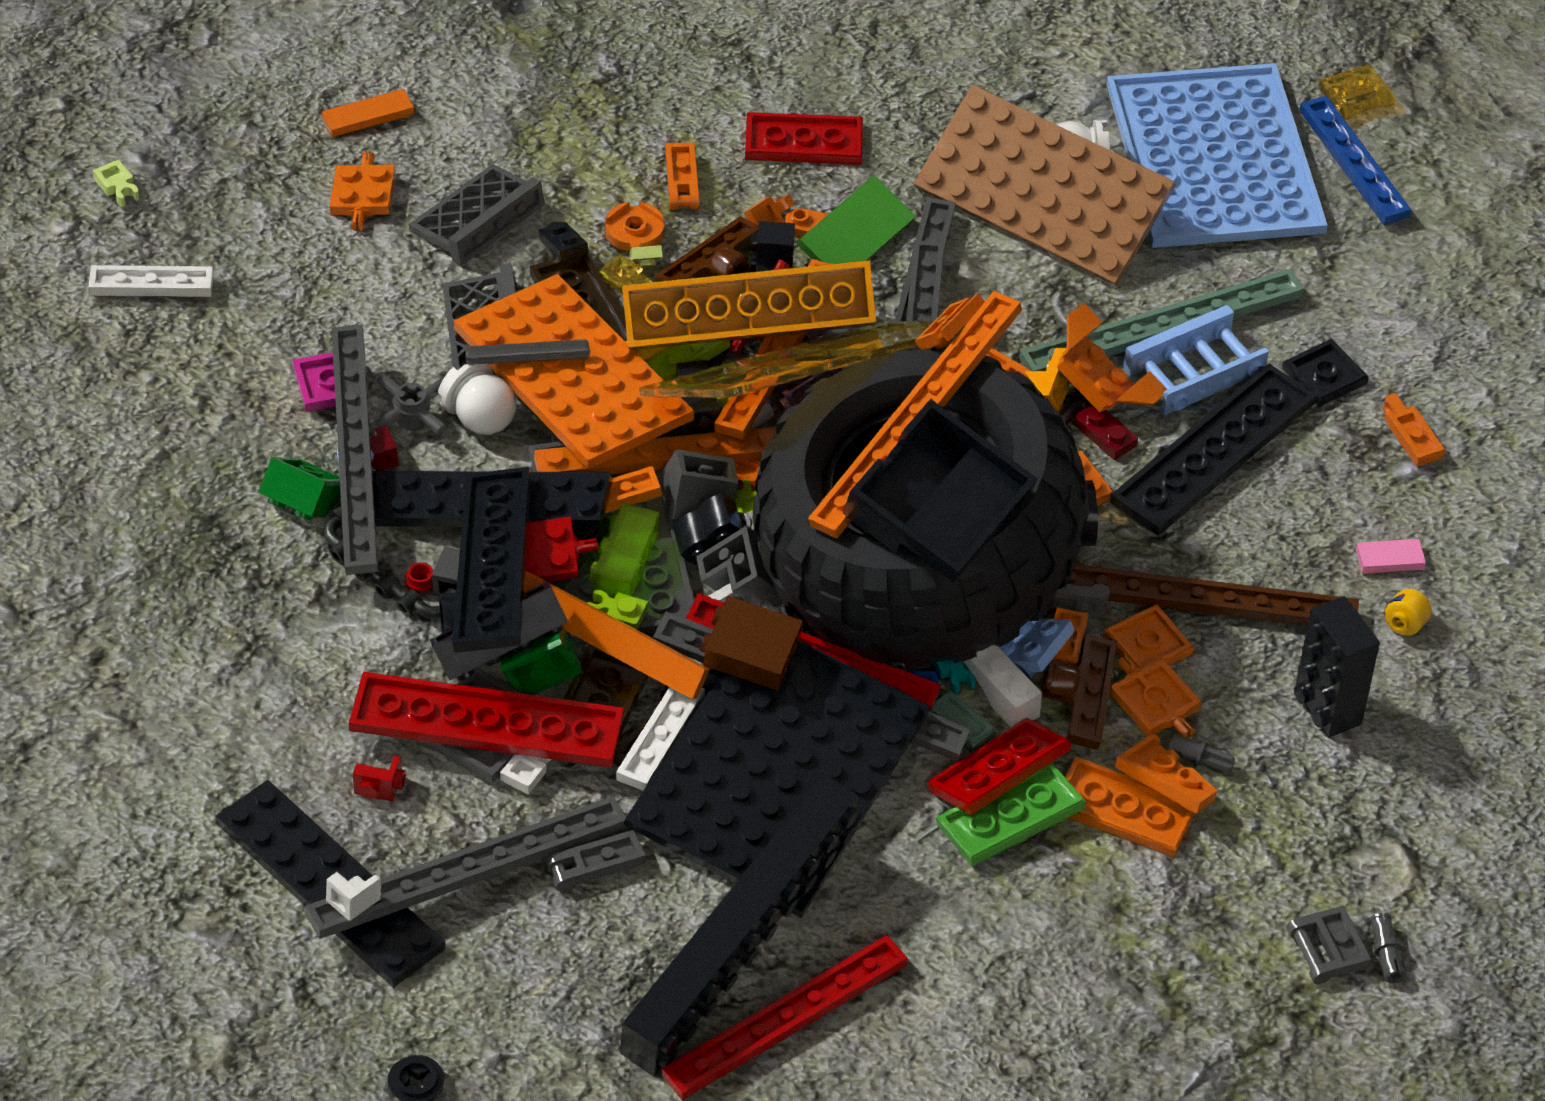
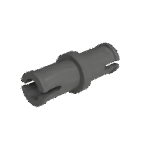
(1387, 947)

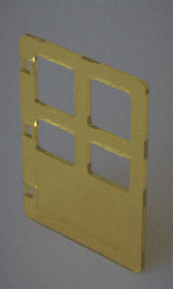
(850, 346)

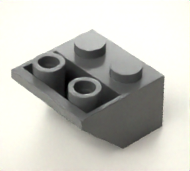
(694, 478)

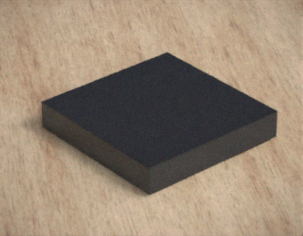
(1326, 372)

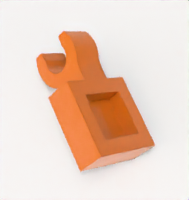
(769, 210)

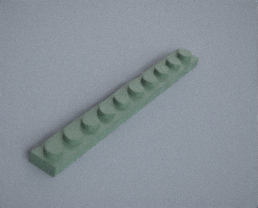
(1116, 336)

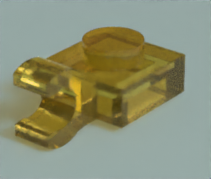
(623, 272)

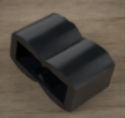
(706, 526)

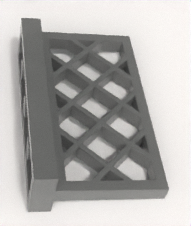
(488, 223)
(506, 286)

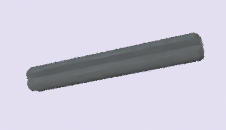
(527, 352)

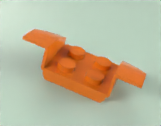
(1095, 373)

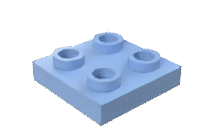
(1037, 644)

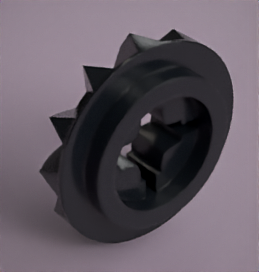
(417, 1067)

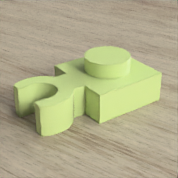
(116, 179)

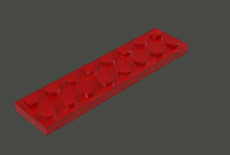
(486, 719)

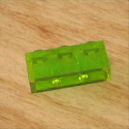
(625, 550)

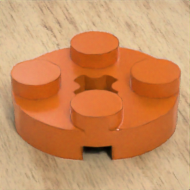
(645, 215)

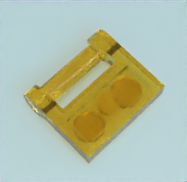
(1353, 85)

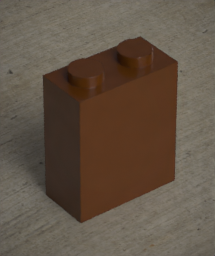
(751, 642)

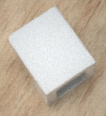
(352, 896)

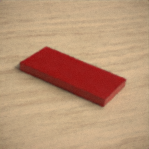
(804, 138)
(999, 766)

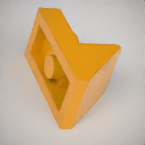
(1052, 382)

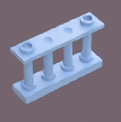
(1189, 336)

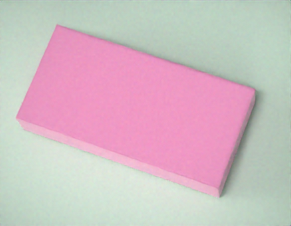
(1390, 556)

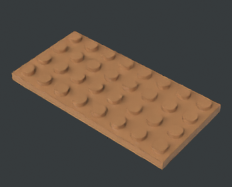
(1045, 185)

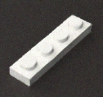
(151, 281)
(657, 738)

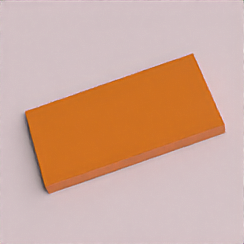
(1128, 808)

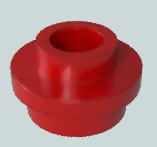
(419, 577)

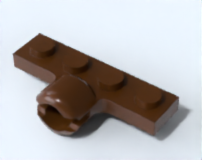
(714, 256)
(1083, 689)

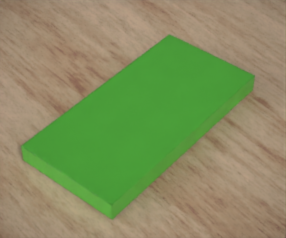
(857, 226)
(1012, 817)

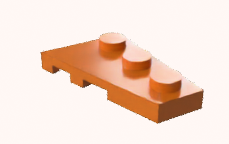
(1163, 773)

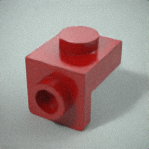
(379, 782)

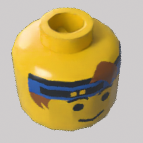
(1408, 612)

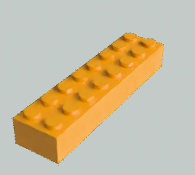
(749, 305)

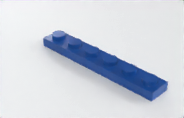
(1355, 160)

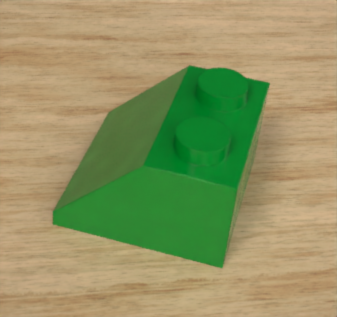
(300, 486)
(542, 664)

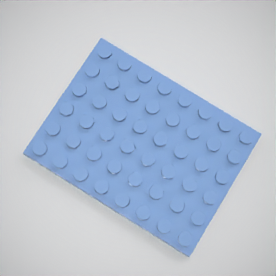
(1227, 148)

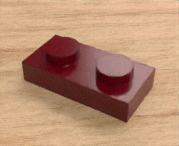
(1105, 431)

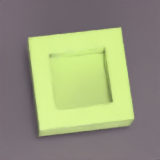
(646, 256)

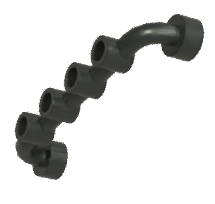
(387, 582)

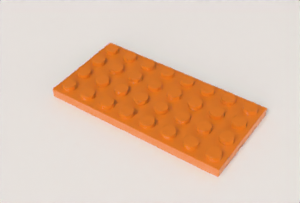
(583, 401)

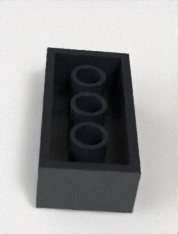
(1336, 666)

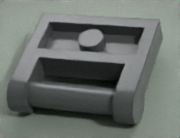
(1338, 939)

